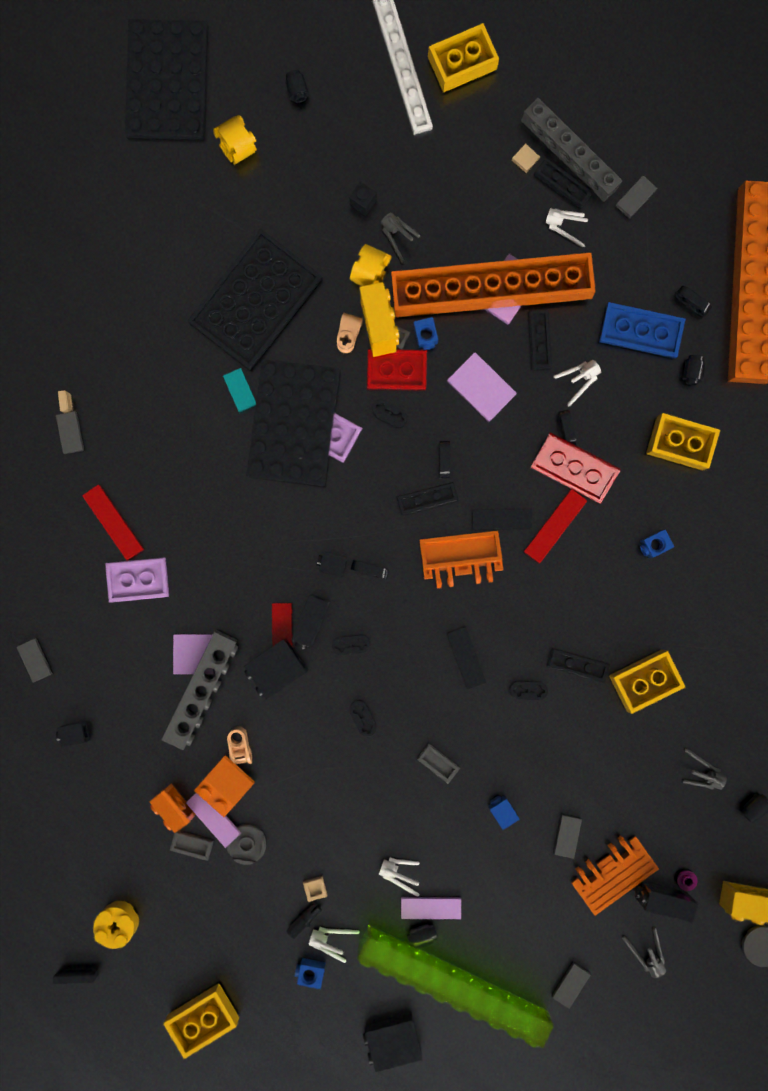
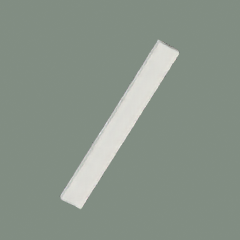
(403, 65)

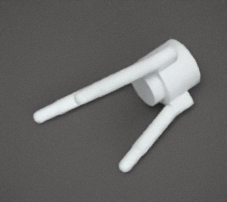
(556, 216)
(588, 371)
(389, 872)
(319, 939)

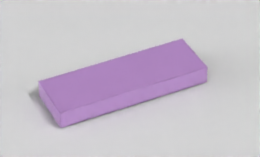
(220, 826)
(430, 907)

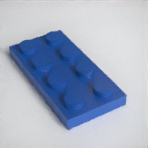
(642, 330)

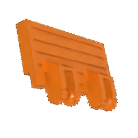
(461, 553)
(615, 876)

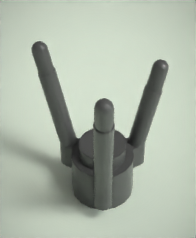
(393, 224)
(714, 779)
(654, 963)

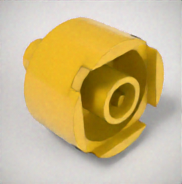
(235, 139)
(370, 266)
(115, 936)

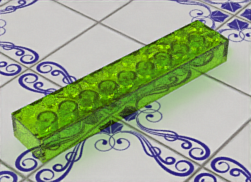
(455, 987)

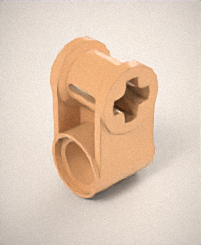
(348, 329)
(239, 750)

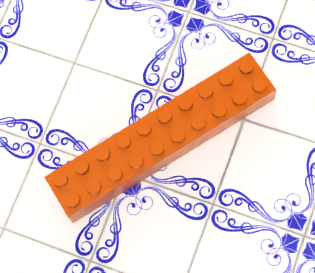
(493, 285)
(750, 287)

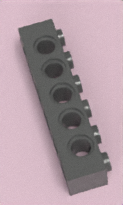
(571, 150)
(174, 734)

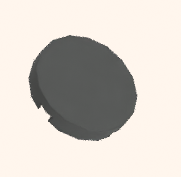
(248, 845)
(756, 945)

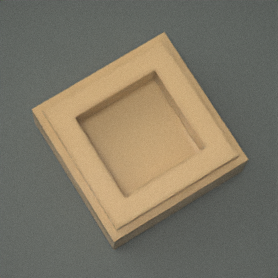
(525, 158)
(65, 401)
(315, 888)

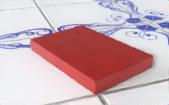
(397, 370)

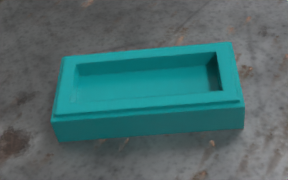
(240, 390)

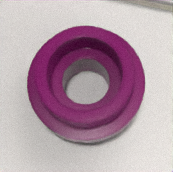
(683, 876)

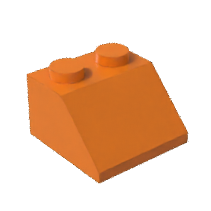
(224, 786)
(172, 808)

